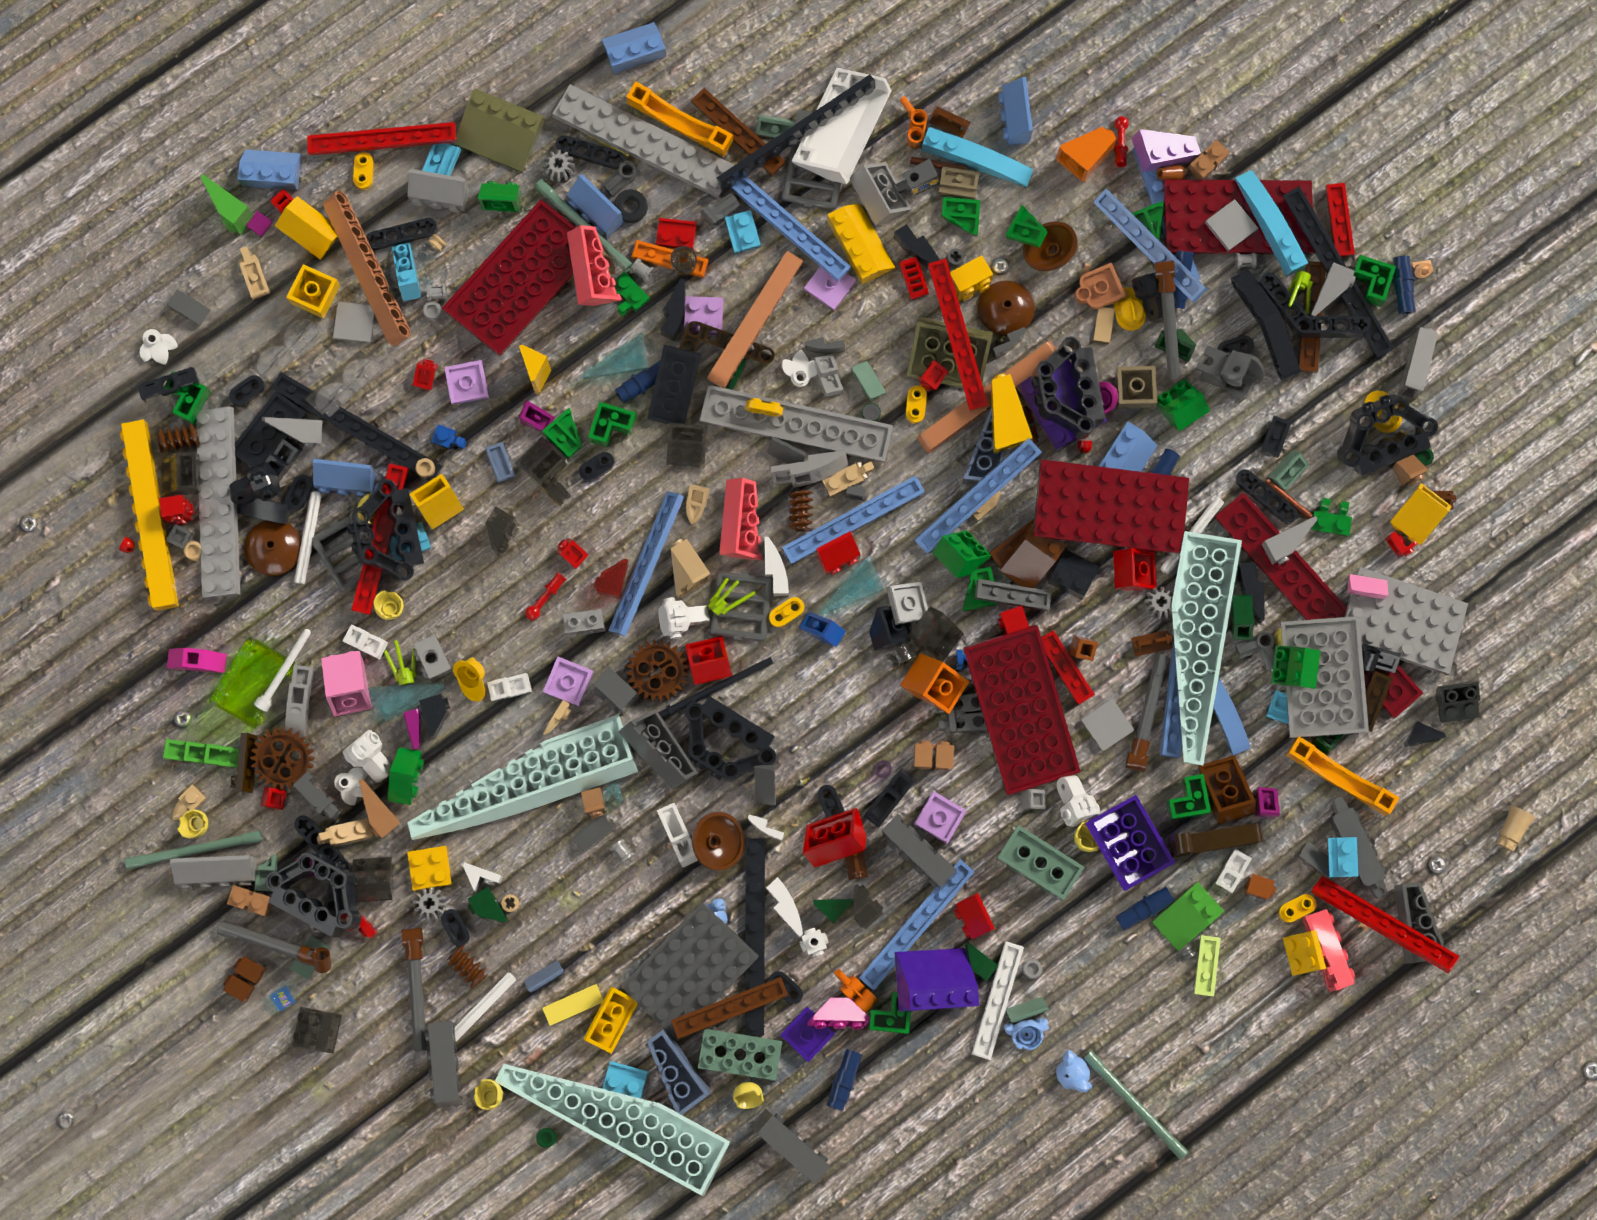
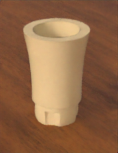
(1514, 828)

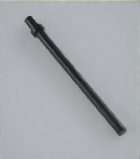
(670, 710)

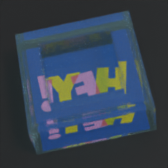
(282, 998)

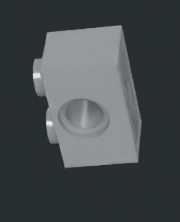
(584, 622)
(432, 646)

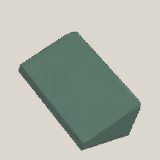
(772, 126)
(868, 381)
(1288, 470)
(303, 969)
(1026, 1009)

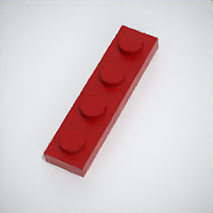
(1340, 219)
(1066, 668)

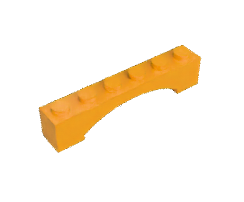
(649, 103)
(1323, 766)

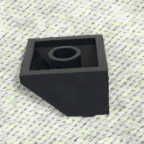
(885, 633)

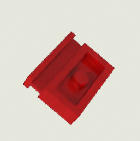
(676, 233)

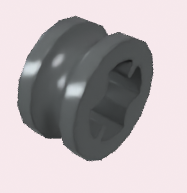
(960, 254)
(1186, 953)

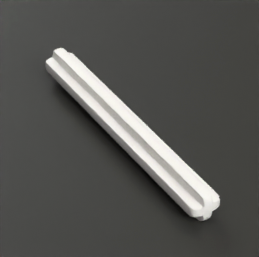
(1198, 527)
(308, 534)
(483, 1005)

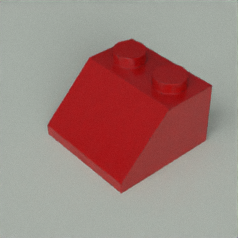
(838, 554)
(1134, 569)
(708, 660)
(974, 917)

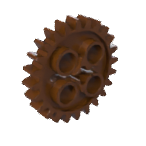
(668, 684)
(268, 749)

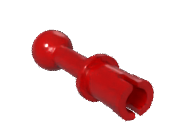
(1121, 124)
(533, 612)

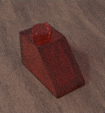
(612, 580)

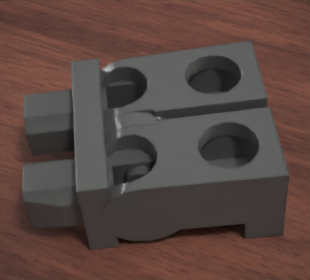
(960, 721)
(323, 802)

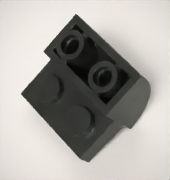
(1458, 701)

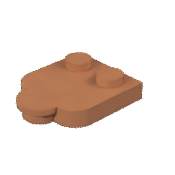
(1100, 288)

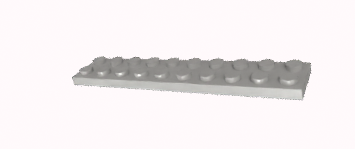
(641, 140)
(798, 424)
(216, 511)

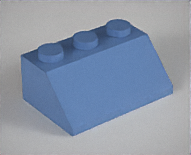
(634, 47)
(1016, 112)
(269, 169)
(594, 207)
(1130, 450)
(343, 477)

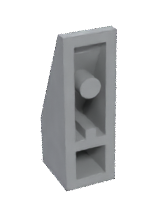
(1336, 282)
(302, 430)
(1283, 545)

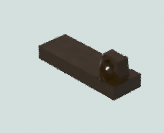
(1375, 696)
(245, 772)

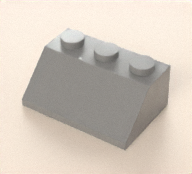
(437, 190)
(879, 193)

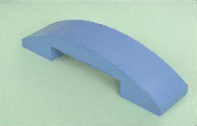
(1230, 721)

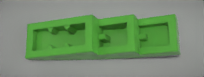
(201, 753)

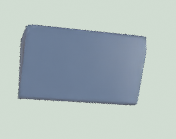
(544, 976)

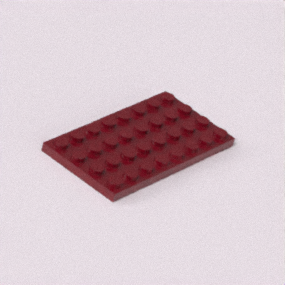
(1195, 201)
(515, 280)
(1110, 506)
(1021, 709)

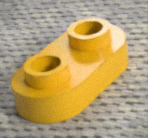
(363, 170)
(916, 403)
(757, 406)
(786, 612)
(1297, 908)

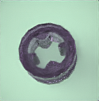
(879, 764)

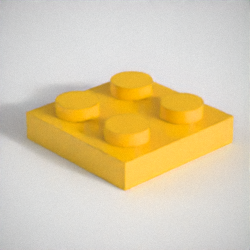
(429, 868)
(1304, 953)

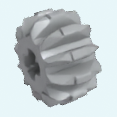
(554, 171)
(1153, 598)
(426, 898)

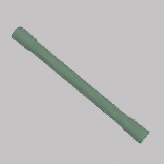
(549, 193)
(244, 839)
(1172, 1143)

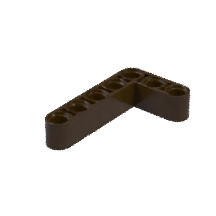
(720, 342)
(1188, 844)

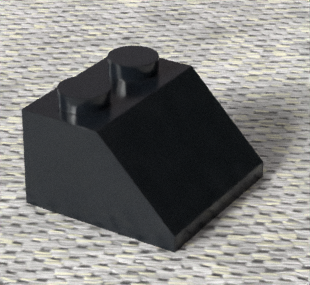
(1073, 574)

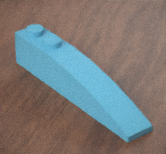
(975, 157)
(1272, 224)

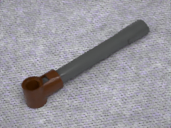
(1165, 273)
(1137, 756)
(412, 941)
(317, 958)

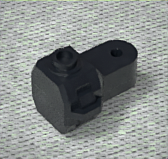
(1147, 290)
(259, 483)

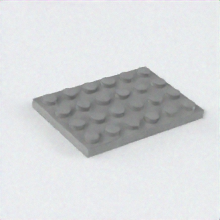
(1410, 622)
(1340, 694)

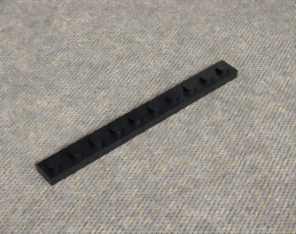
(796, 132)
(1327, 255)
(354, 426)
(755, 927)

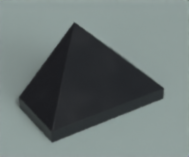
(1423, 734)

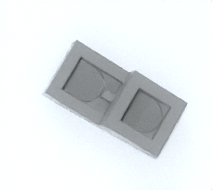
(827, 375)

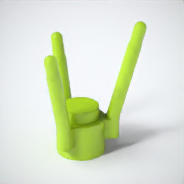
(1300, 281)
(718, 604)
(404, 675)

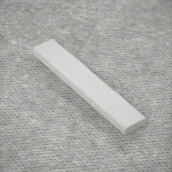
(997, 1000)

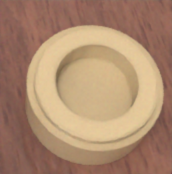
(425, 468)
(193, 551)

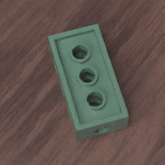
(1051, 856)
(733, 1042)

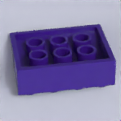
(1057, 434)
(1130, 842)
(935, 980)

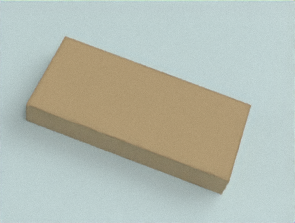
(1104, 325)

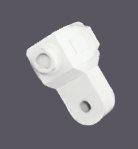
(677, 617)
(367, 753)
(1077, 804)

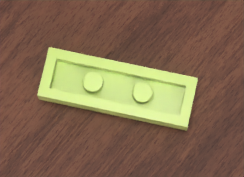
(1207, 965)

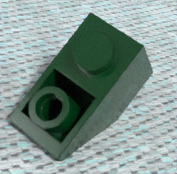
(1242, 617)

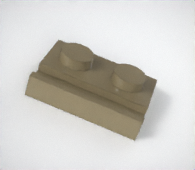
(958, 183)

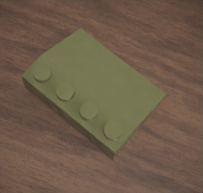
(499, 130)
(933, 343)

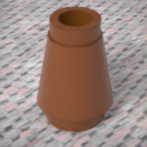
(1172, 172)

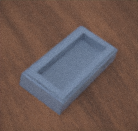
(500, 462)

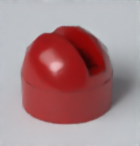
(1084, 446)
(127, 545)

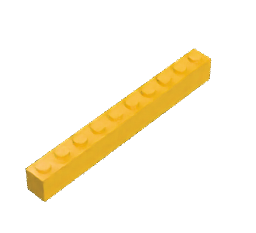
(149, 521)

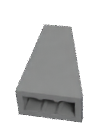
(1418, 363)

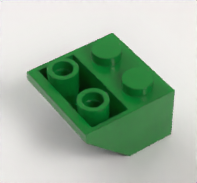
(1182, 405)
(961, 553)
(1295, 666)

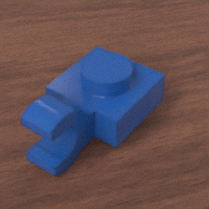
(446, 437)

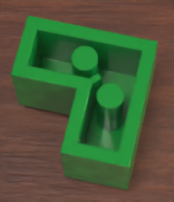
(1377, 276)
(190, 400)
(609, 419)
(404, 776)
(1194, 801)
(890, 1021)

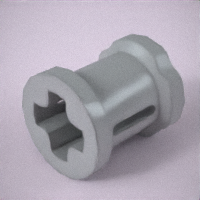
(1245, 260)
(642, 270)
(437, 292)
(621, 851)

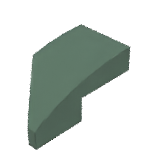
(261, 874)

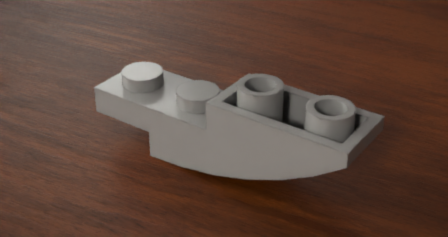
(811, 471)
(298, 699)

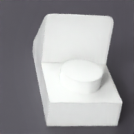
(475, 875)

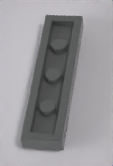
(1012, 595)

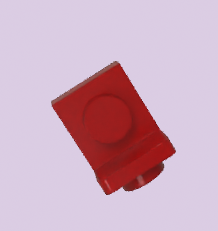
(425, 374)
(932, 376)
(1397, 544)
(571, 552)
(366, 928)

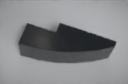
(915, 247)
(674, 312)
(284, 457)
(265, 510)
(1249, 586)
(890, 797)

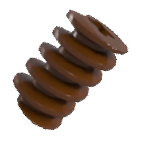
(177, 438)
(800, 511)
(467, 967)

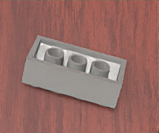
(214, 870)

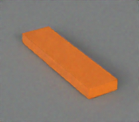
(661, 257)

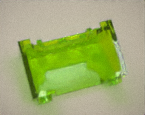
(247, 680)

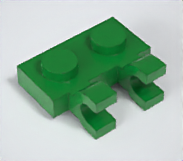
(631, 293)
(1332, 523)

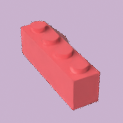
(590, 268)
(740, 521)
(1337, 973)

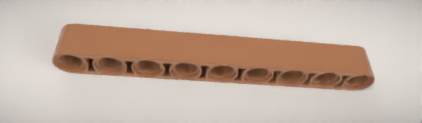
(367, 268)
(755, 320)
(962, 416)

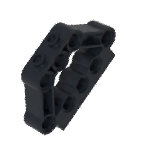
(1063, 414)
(1358, 432)
(380, 560)
(743, 766)
(343, 894)

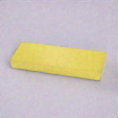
(573, 1005)

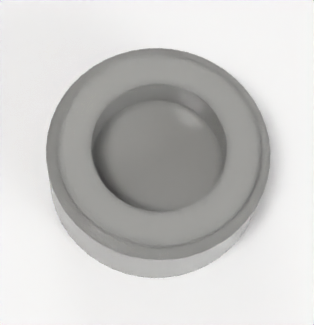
(432, 310)
(1032, 969)

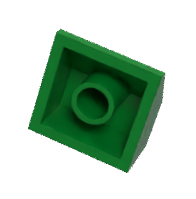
(500, 197)

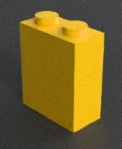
(436, 501)
(1420, 514)

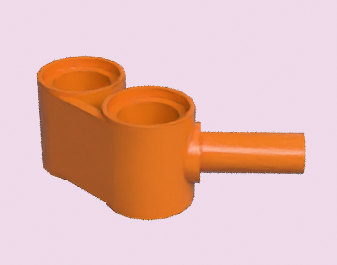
(914, 127)
(855, 990)

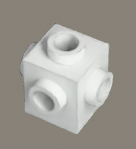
(810, 949)

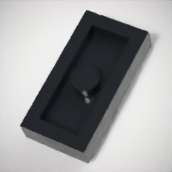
(1275, 436)

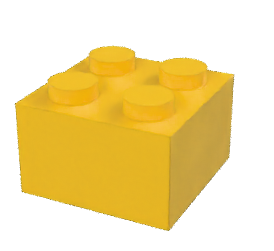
(971, 278)
(313, 291)

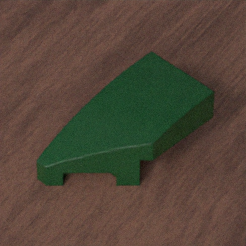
(979, 962)

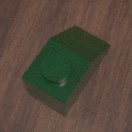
(487, 906)

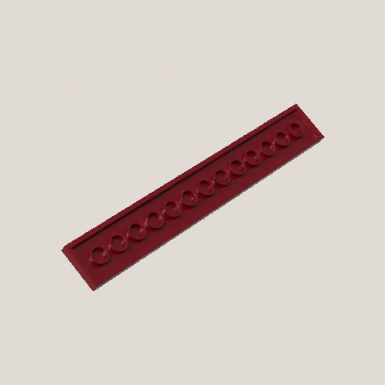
(1303, 588)

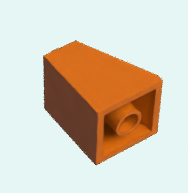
(1086, 152)
(934, 683)

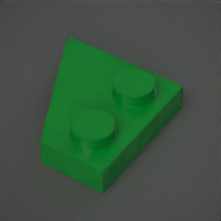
(962, 213)
(1151, 218)
(1026, 229)
(564, 434)
(970, 602)

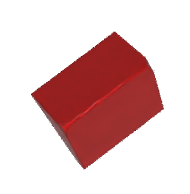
(273, 798)

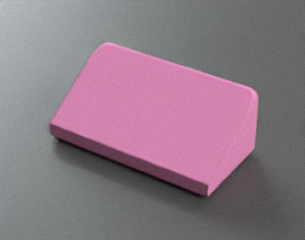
(1367, 586)

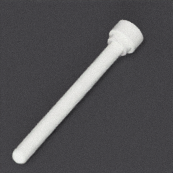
(264, 701)

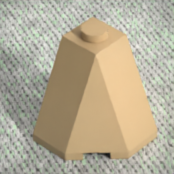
(687, 569)

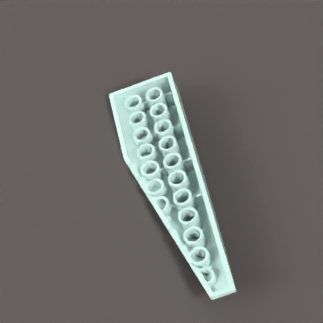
(1200, 627)
(542, 776)
(627, 1123)

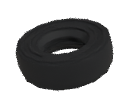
(637, 196)

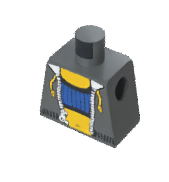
(925, 176)

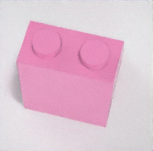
(346, 683)

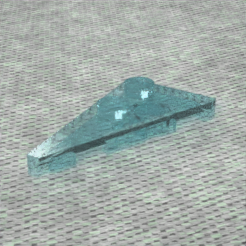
(628, 358)
(858, 586)
(397, 699)

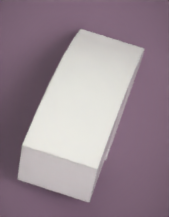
(775, 569)
(677, 834)
(786, 906)

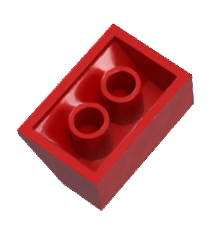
(834, 838)

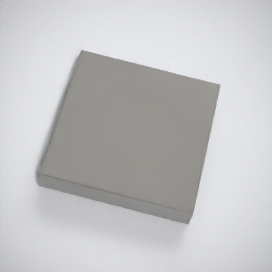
(1231, 225)
(354, 322)
(907, 602)
(1107, 725)

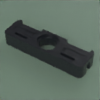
(156, 387)

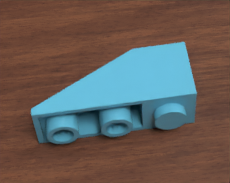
(406, 272)

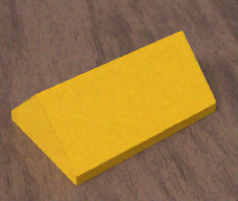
(307, 227)
(537, 367)
(611, 1020)

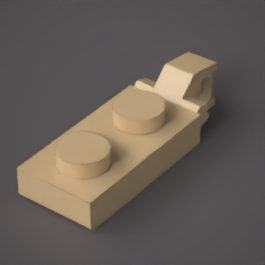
(253, 274)
(849, 476)
(346, 833)

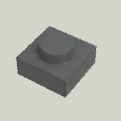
(856, 492)
(179, 536)

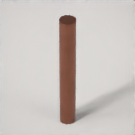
(937, 164)
(1302, 510)

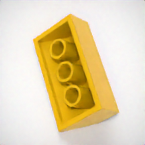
(860, 242)

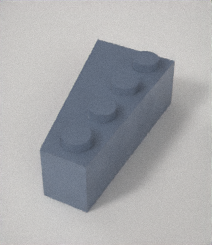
(983, 457)
(678, 1074)

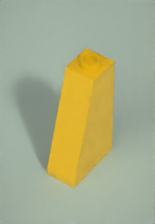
(1008, 418)

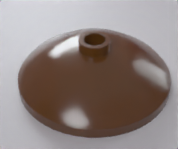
(1055, 249)
(1004, 319)
(281, 556)
(727, 841)

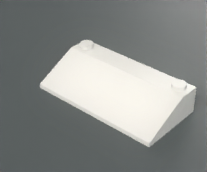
(837, 145)

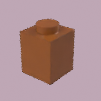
(1083, 648)
(1260, 887)

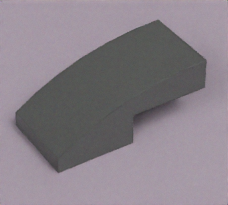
(188, 307)
(1012, 340)
(819, 346)

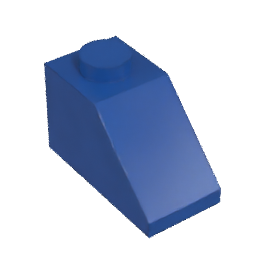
(822, 629)

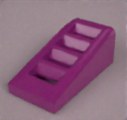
(413, 722)

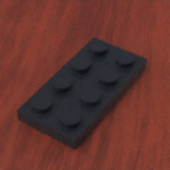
(674, 385)
(261, 439)

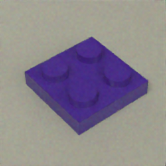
(806, 1038)

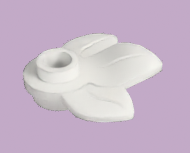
(159, 348)
(799, 366)
(352, 790)

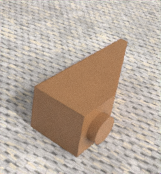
(378, 813)

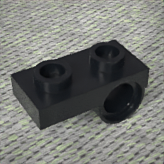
(1379, 658)

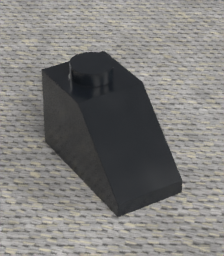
(434, 713)

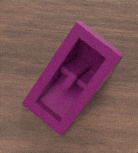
(535, 417)
(1267, 803)

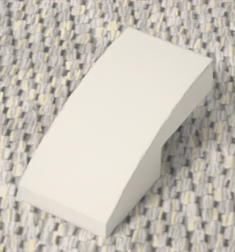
(365, 641)
(509, 687)
(761, 824)
(1233, 870)

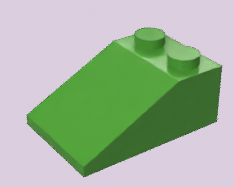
(232, 211)
(1188, 916)

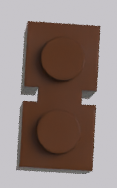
(238, 987)

